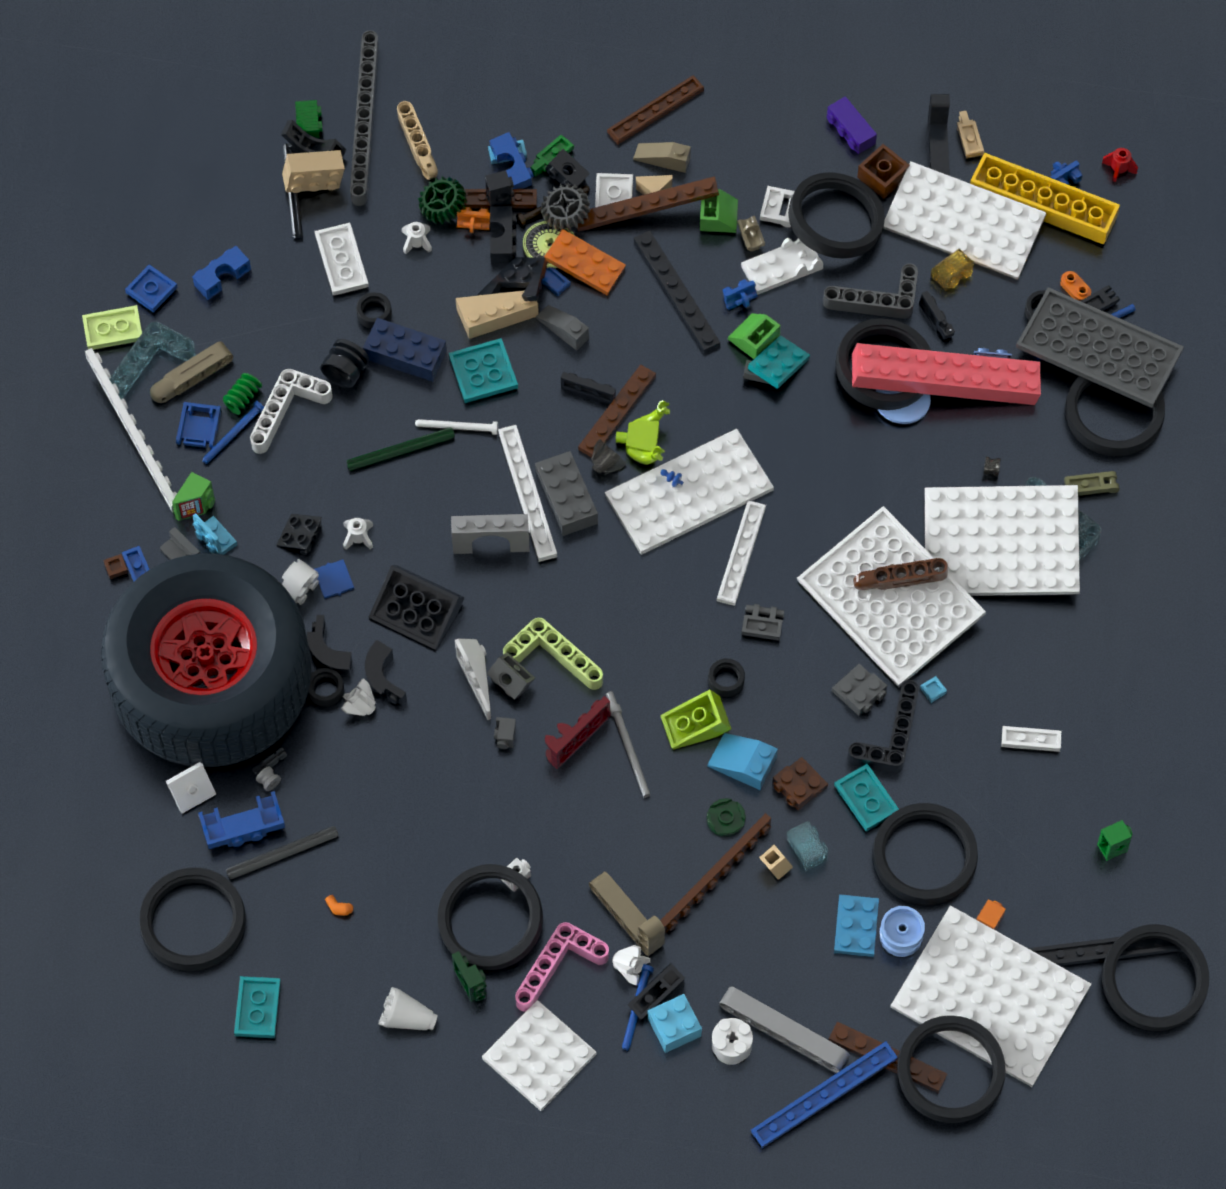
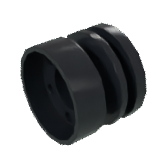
(344, 363)

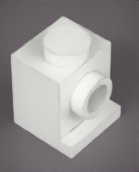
(524, 869)

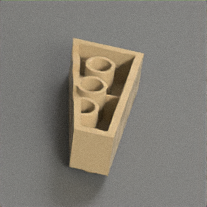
(494, 311)

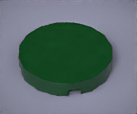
(726, 817)

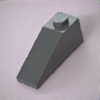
(565, 326)

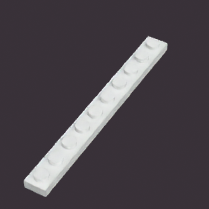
(129, 423)

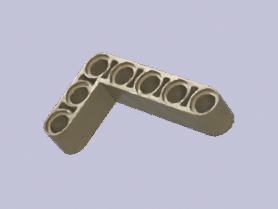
(646, 933)

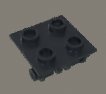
(300, 532)

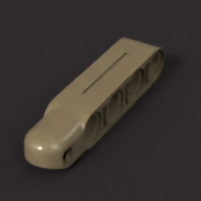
(191, 372)

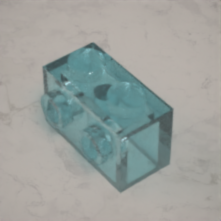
(807, 845)

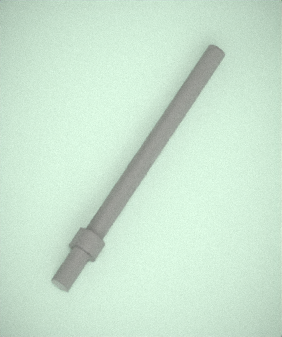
(616, 711)

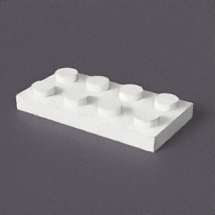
(341, 259)

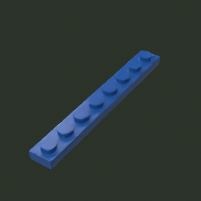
(824, 1094)

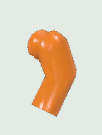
(341, 909)

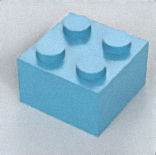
(674, 1023)

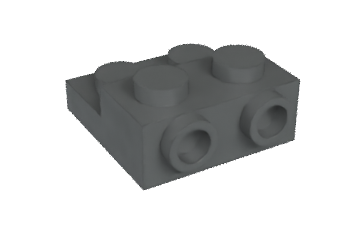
(860, 690)

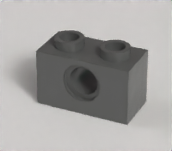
(520, 676)

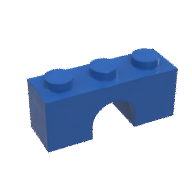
(505, 148)
(231, 262)

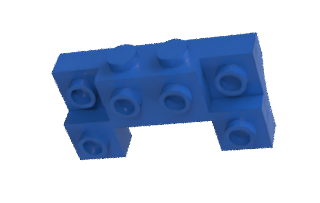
(242, 826)

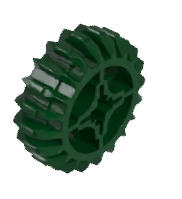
(434, 208)

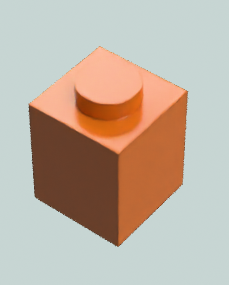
(991, 914)

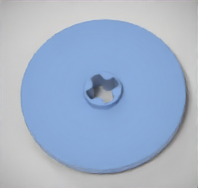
(907, 414)

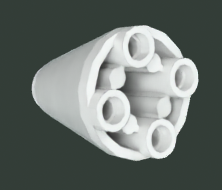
(406, 1012)

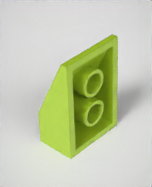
(696, 720)

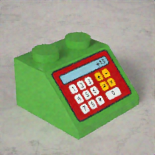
(193, 497)

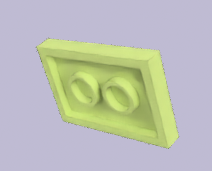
(112, 327)

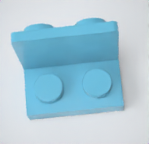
(214, 534)

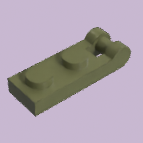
(1094, 482)

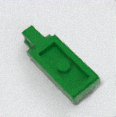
(548, 154)

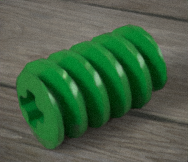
(241, 392)

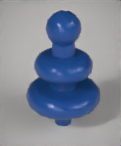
(671, 477)

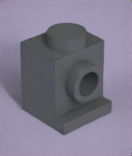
(505, 732)

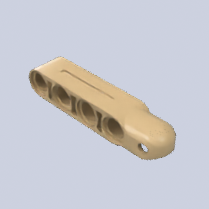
(414, 134)

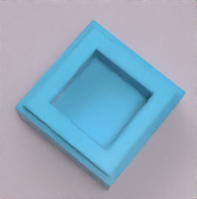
(933, 689)

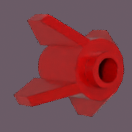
(1120, 161)

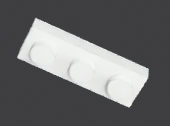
(1031, 738)

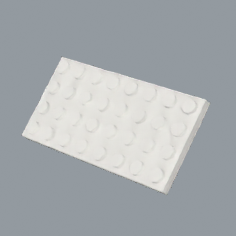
(964, 216)
(715, 481)

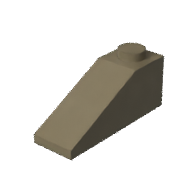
(665, 155)

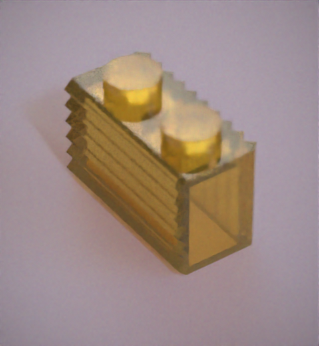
(952, 270)

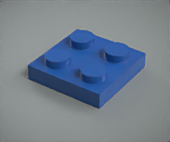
(151, 288)

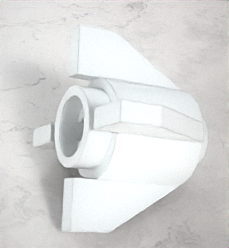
(416, 236)
(357, 532)
(359, 701)
(630, 963)

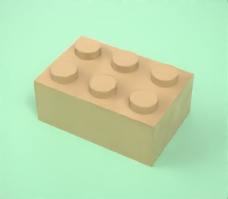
(313, 171)

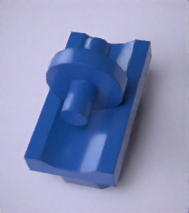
(1064, 172)
(740, 295)

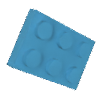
(856, 925)

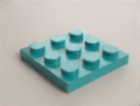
(483, 370)

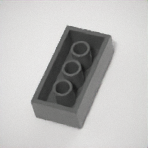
(566, 493)

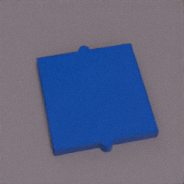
(334, 579)

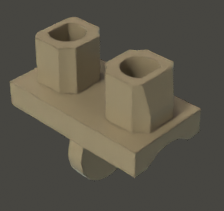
(751, 233)

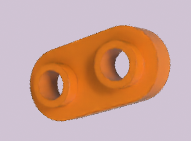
(1074, 286)

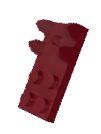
(575, 736)

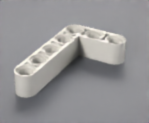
(281, 404)

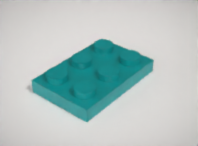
(778, 361)
(866, 797)
(257, 1007)

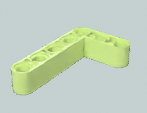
(556, 649)

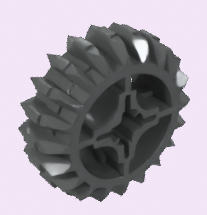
(575, 210)

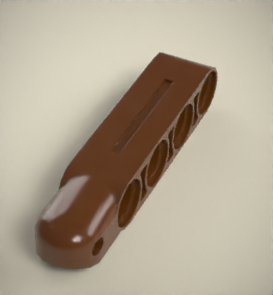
(909, 569)

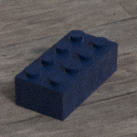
(405, 349)

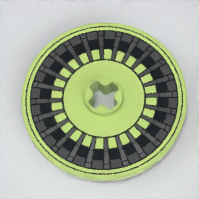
(537, 240)

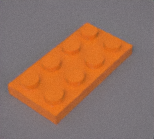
(584, 262)

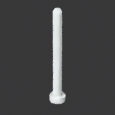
(458, 425)

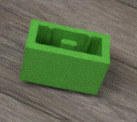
(719, 213)
(755, 334)

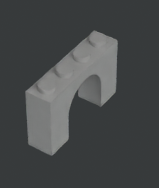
(511, 526)

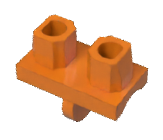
(473, 219)

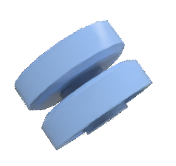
(902, 931)

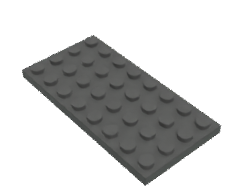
(1100, 347)

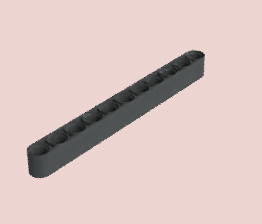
(368, 80)

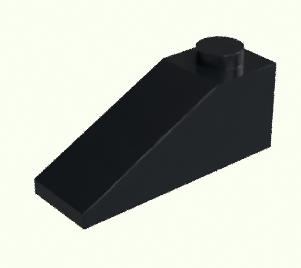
(656, 990)

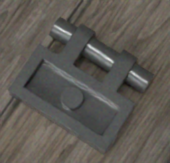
(761, 626)

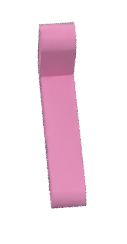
(554, 959)

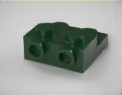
(470, 977)

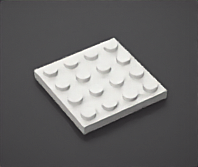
(539, 1055)

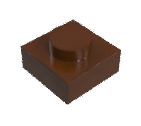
(115, 566)

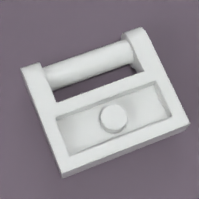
(773, 204)

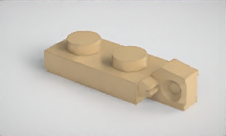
(969, 136)

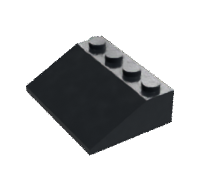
(415, 606)

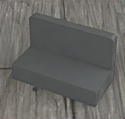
(178, 545)

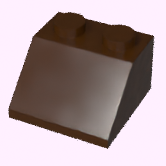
(882, 171)

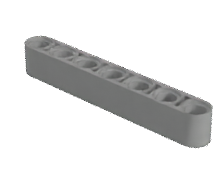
(784, 1029)

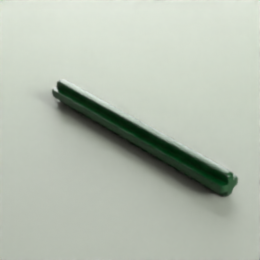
(400, 448)

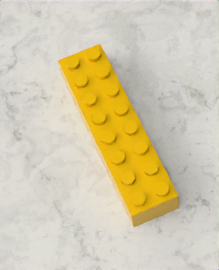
(1063, 204)

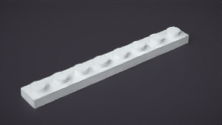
(527, 492)

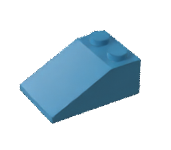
(744, 759)

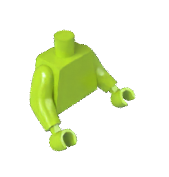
(643, 436)

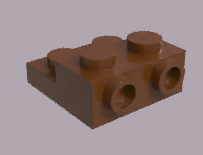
(799, 783)

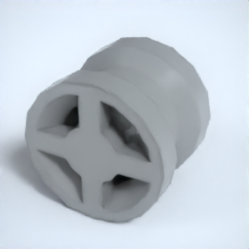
(268, 778)

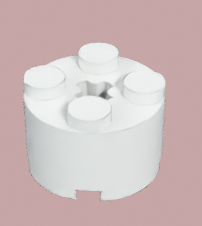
(299, 580)
(734, 1030)

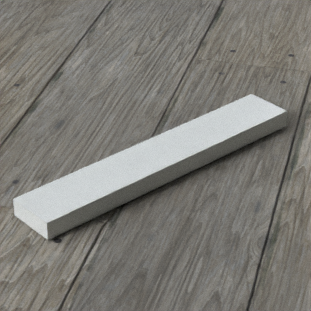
(741, 553)

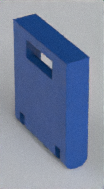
(198, 430)

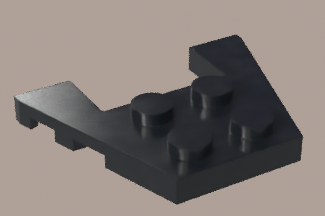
(520, 273)

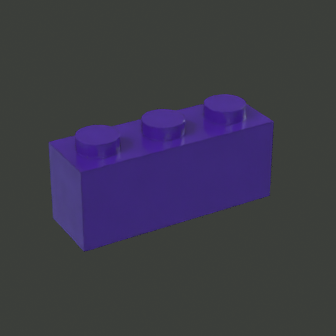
(851, 125)

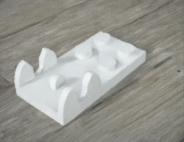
(781, 265)

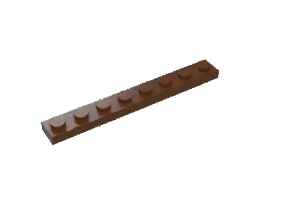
(650, 203)
(721, 868)

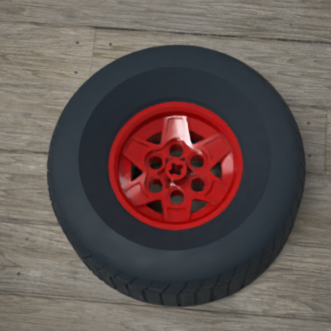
(211, 603)

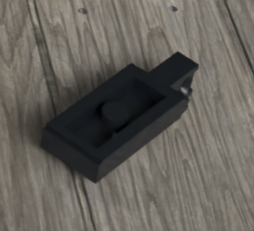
(935, 316)

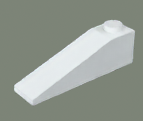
(472, 660)

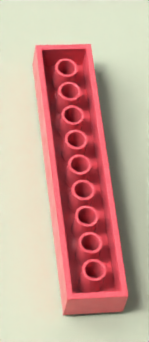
(946, 374)

